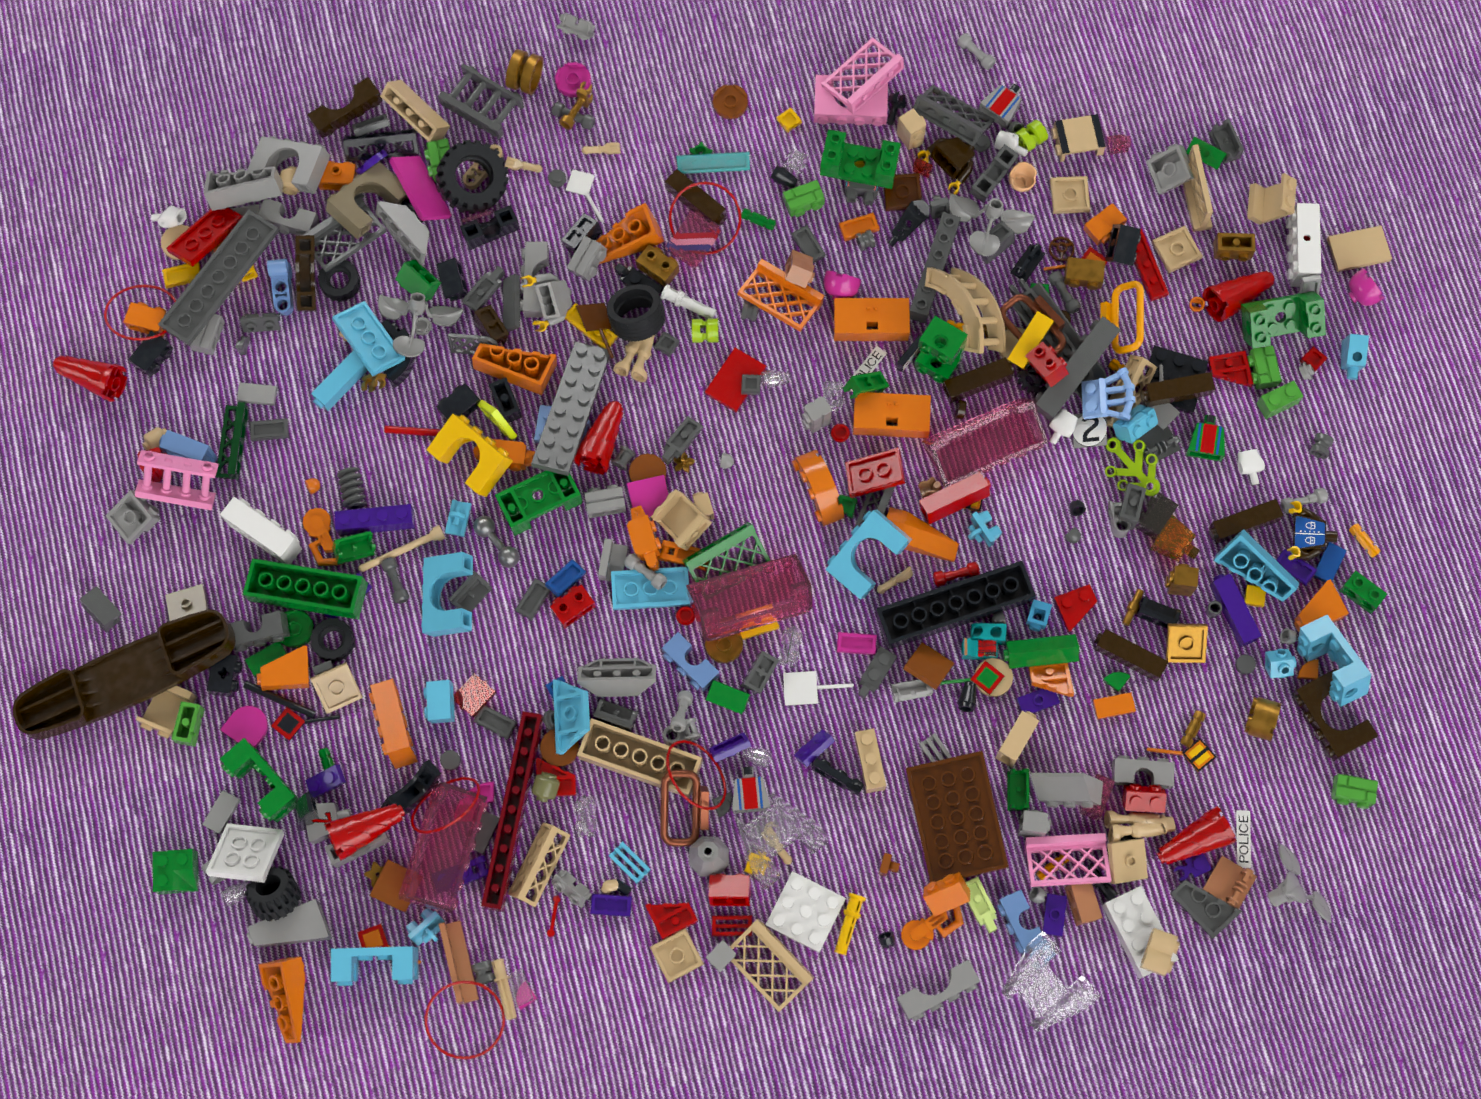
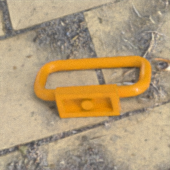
(1111, 313)

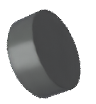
(1245, 664)
(450, 760)

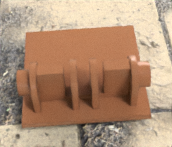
(1230, 882)

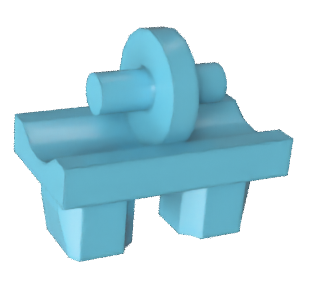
(458, 518)
(988, 535)
(427, 929)

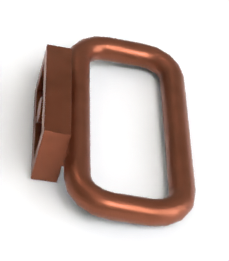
(1038, 305)
(700, 817)

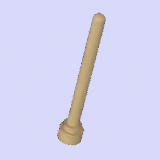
(435, 534)

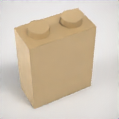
(1017, 738)

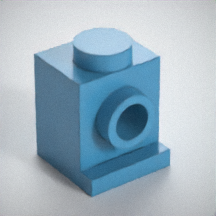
(1041, 609)

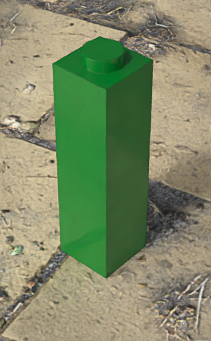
(1041, 651)

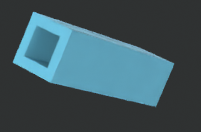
(339, 382)

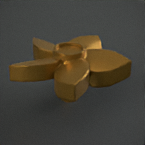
(683, 462)

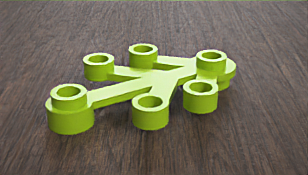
(1135, 469)

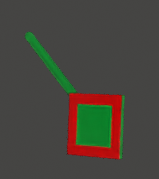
(986, 678)

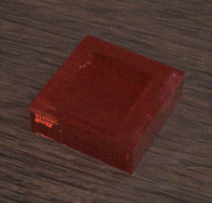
(922, 167)

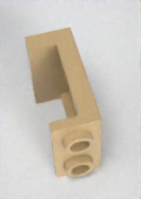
(681, 519)

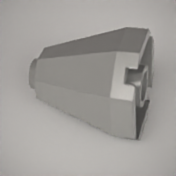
(710, 864)

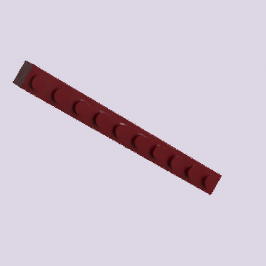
(512, 812)

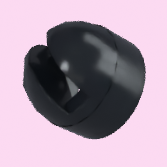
(1077, 512)
(886, 939)

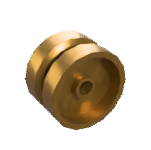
(524, 71)

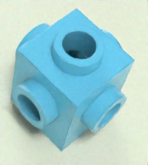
(1280, 663)

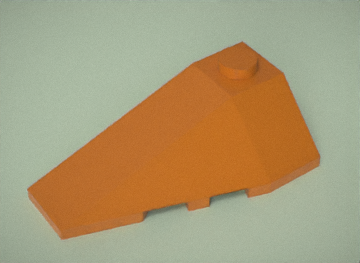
(632, 234)
(924, 537)
(286, 987)

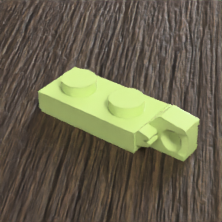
(981, 905)

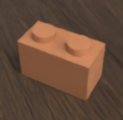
(799, 269)

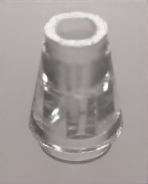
(774, 378)
(758, 756)
(234, 893)

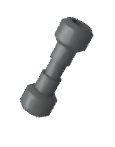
(587, 121)
(1056, 279)
(400, 595)

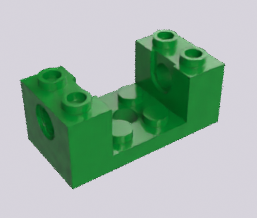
(840, 159)
(1301, 314)
(941, 345)
(520, 506)
(244, 758)

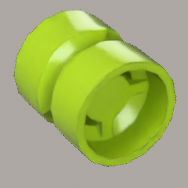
(1031, 135)
(711, 330)

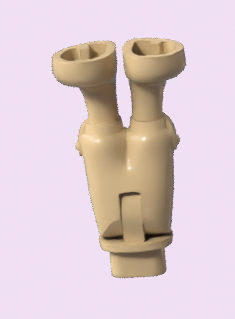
(643, 352)
(1141, 825)

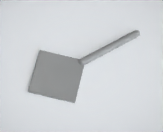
(1166, 412)

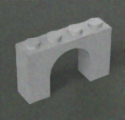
(311, 164)

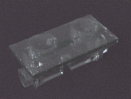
(792, 638)
(584, 824)

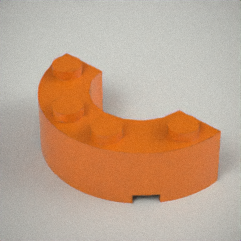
(821, 487)

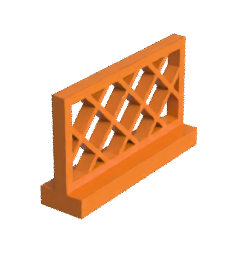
(776, 277)

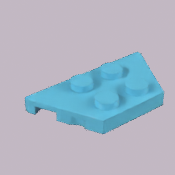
(570, 715)

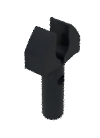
(896, 104)

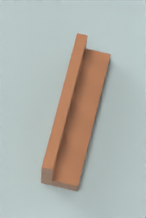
(458, 961)

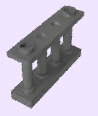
(479, 118)

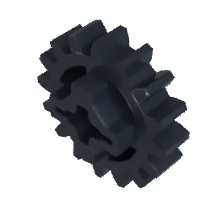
(1029, 376)

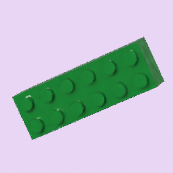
(305, 588)

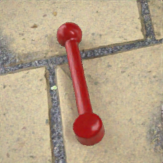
(551, 932)

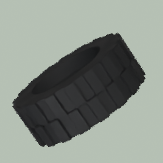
(346, 292)
(347, 640)

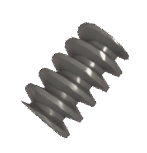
(350, 489)

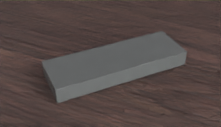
(511, 302)

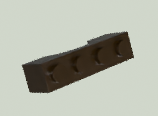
(328, 120)
(305, 272)

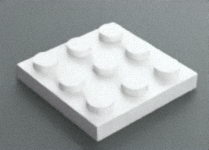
(245, 852)
(805, 912)

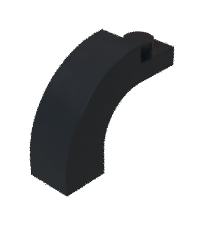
(401, 371)
(416, 788)

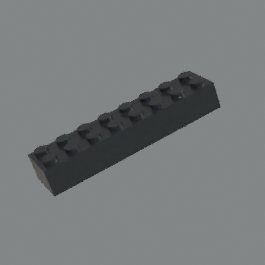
(955, 605)

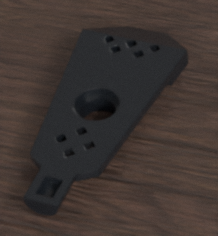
(915, 217)

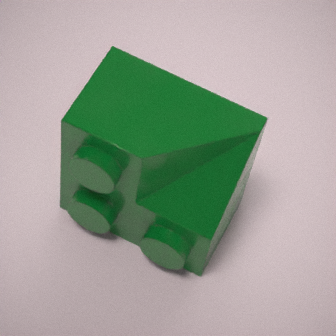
(175, 871)

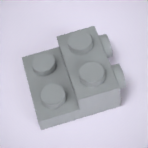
(1170, 168)
(133, 516)

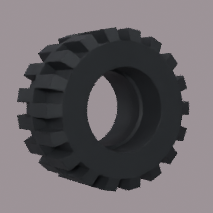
(275, 896)

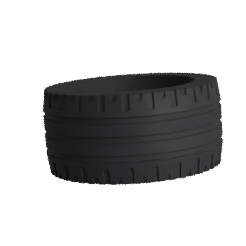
(640, 327)

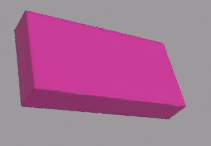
(856, 643)

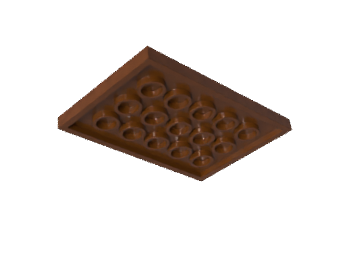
(957, 817)

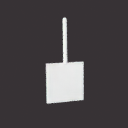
(802, 687)

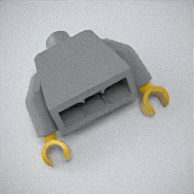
(553, 298)

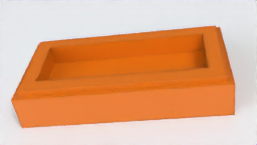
(858, 225)
(1114, 706)

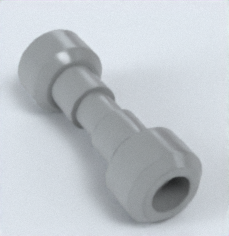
(965, 42)
(1319, 496)
(657, 579)
(678, 722)

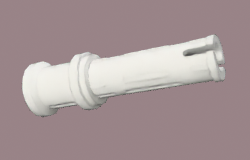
(681, 299)

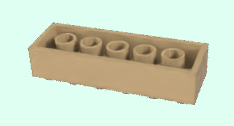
(636, 756)

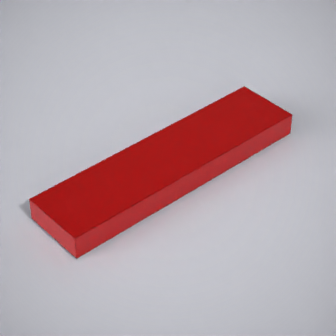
(1149, 270)

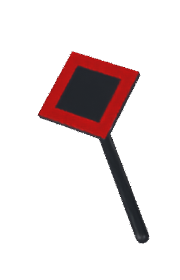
(289, 723)

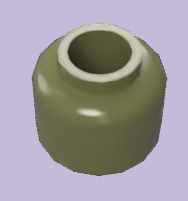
(545, 786)

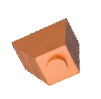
(1323, 603)
(286, 672)

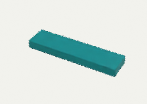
(713, 162)

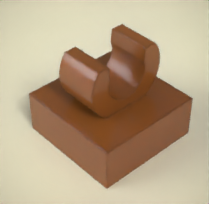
(887, 865)

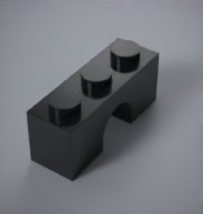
(500, 225)

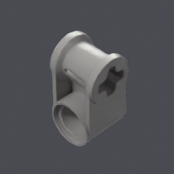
(1113, 511)
(685, 735)

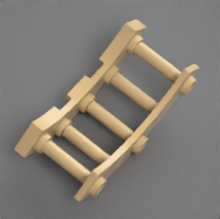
(965, 295)

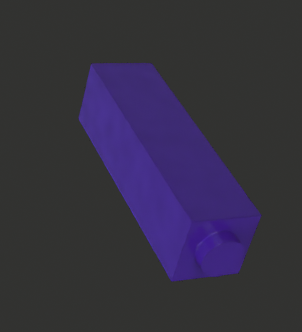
(1235, 609)

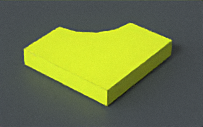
(495, 417)

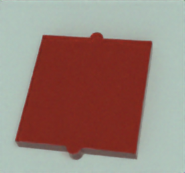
(474, 695)

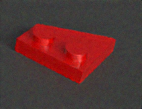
(1231, 368)
(1075, 605)
(567, 780)
(671, 917)

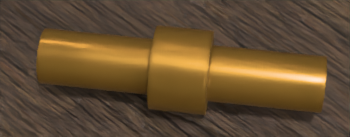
(1133, 607)

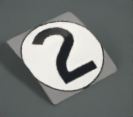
(1090, 432)

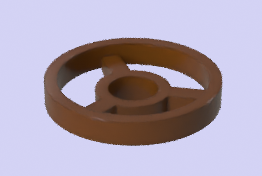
(1061, 252)

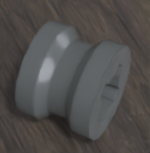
(865, 240)
(749, 311)

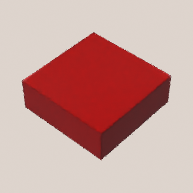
(1314, 358)

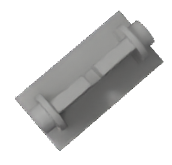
(583, 29)
(910, 690)
(577, 894)

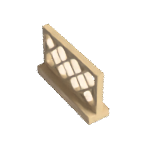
(1197, 194)
(781, 953)

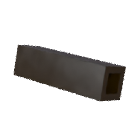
(695, 198)
(978, 380)
(1177, 389)
(1248, 519)
(1130, 655)

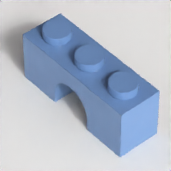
(700, 675)
(1011, 907)

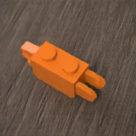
(517, 452)
(643, 538)

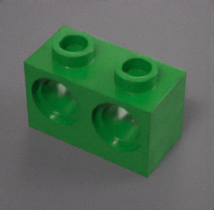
(1363, 592)

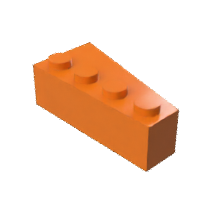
(520, 368)
(392, 723)

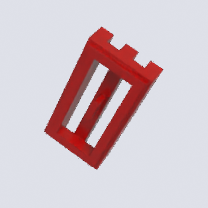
(723, 926)

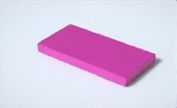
(420, 188)

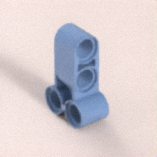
(281, 273)

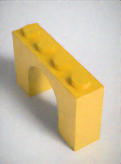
(492, 460)

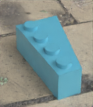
(1257, 566)

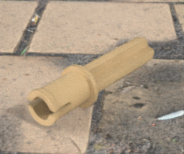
(504, 989)

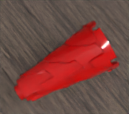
(1227, 296)
(97, 377)
(599, 441)
(360, 829)
(1199, 837)

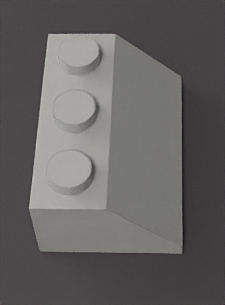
(1067, 789)

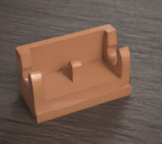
(1083, 903)

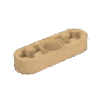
(481, 175)

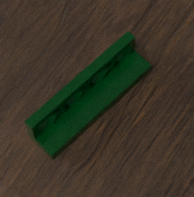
(236, 442)

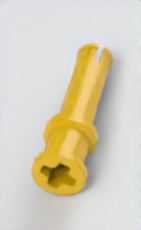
(851, 914)

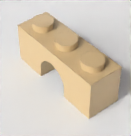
(870, 760)

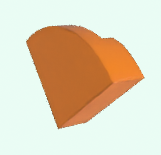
(1309, 670)

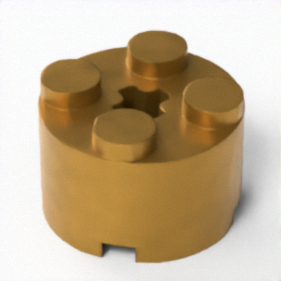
(1264, 718)

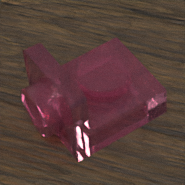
(1118, 143)

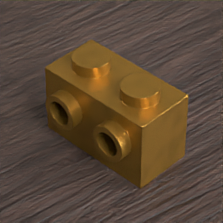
(1234, 246)
(657, 265)
(1084, 273)
(1182, 580)

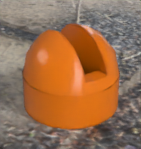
(1196, 300)
(312, 485)

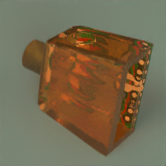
(1175, 541)

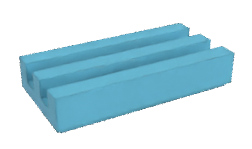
(617, 850)

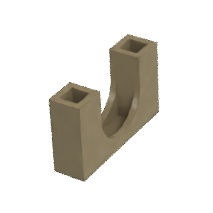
(374, 180)

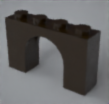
(1336, 742)

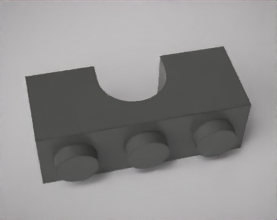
(994, 173)
(273, 629)

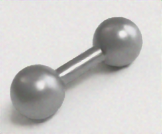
(508, 555)

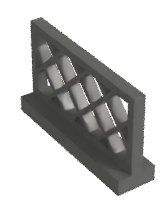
(953, 122)
(330, 227)

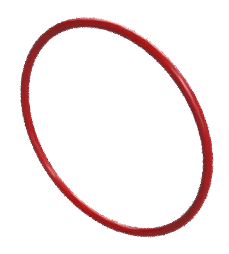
(714, 184)
(128, 288)
(678, 789)
(454, 821)
(464, 982)

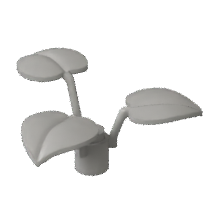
(985, 243)
(395, 308)
(1291, 890)

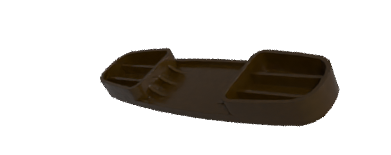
(124, 675)

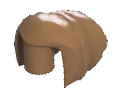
(929, 487)

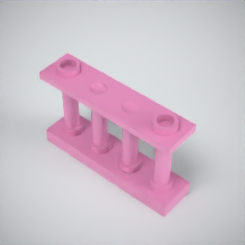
(175, 494)

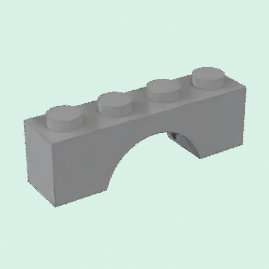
(536, 258)
(961, 978)

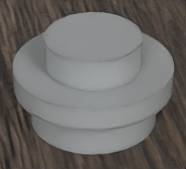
(423, 326)
(1306, 371)

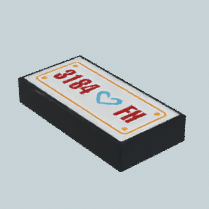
(909, 354)

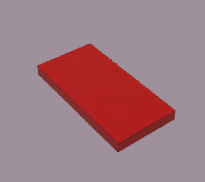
(204, 235)

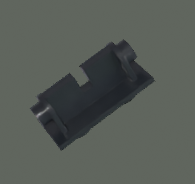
(1028, 262)

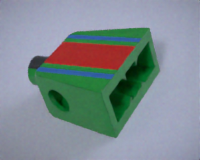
(1207, 440)

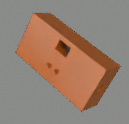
(871, 319)
(892, 415)

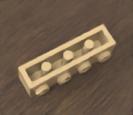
(415, 110)

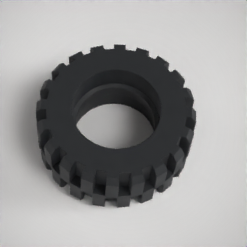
(488, 160)

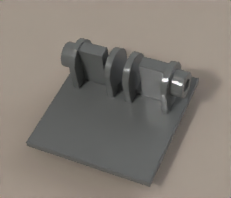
(1160, 443)

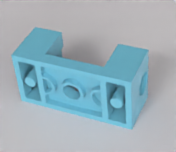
(1324, 637)
(345, 963)

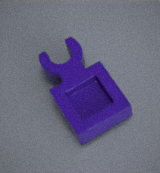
(1195, 866)

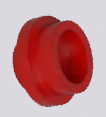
(840, 433)
(685, 616)

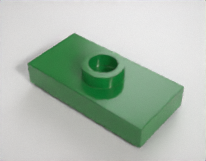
(1209, 154)

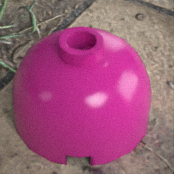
(841, 285)
(1364, 289)

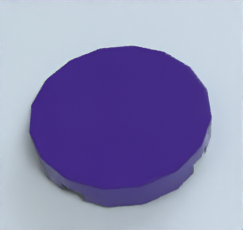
(371, 162)

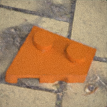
(1052, 678)

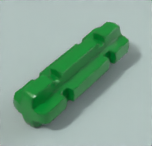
(758, 219)
(325, 755)

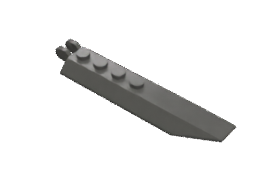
(1068, 331)

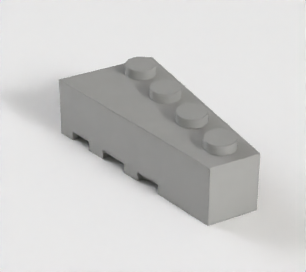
(241, 187)

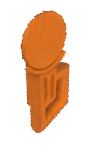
(317, 524)
(918, 933)

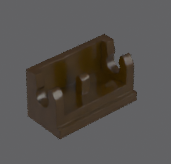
(490, 324)

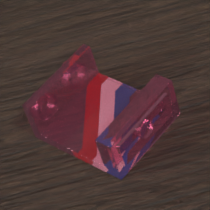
(693, 239)

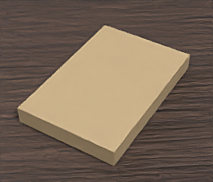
(1359, 248)

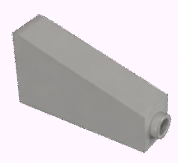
(301, 926)

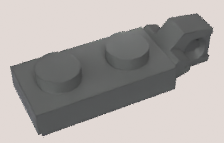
(483, 289)
(681, 439)
(876, 671)

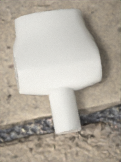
(1011, 140)
(170, 217)
(1062, 424)
(1250, 463)

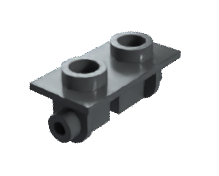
(255, 323)

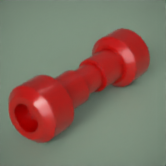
(940, 577)

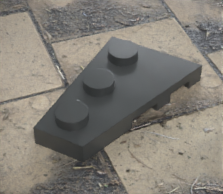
(1207, 911)

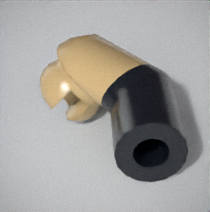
(615, 884)

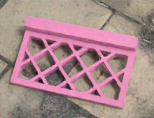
(876, 81)
(1063, 844)

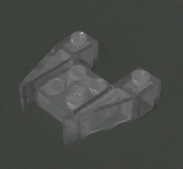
(772, 833)
(1043, 989)

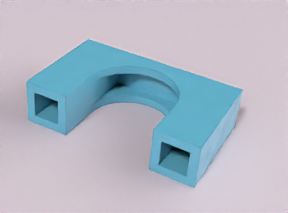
(844, 565)
(436, 574)

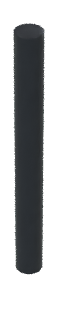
(279, 699)

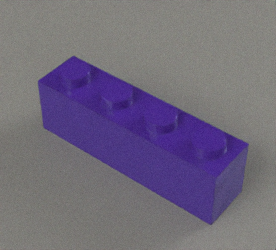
(374, 519)

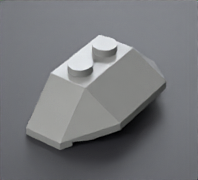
(405, 229)
(617, 677)

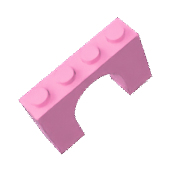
(829, 111)

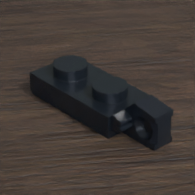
(631, 276)
(837, 777)

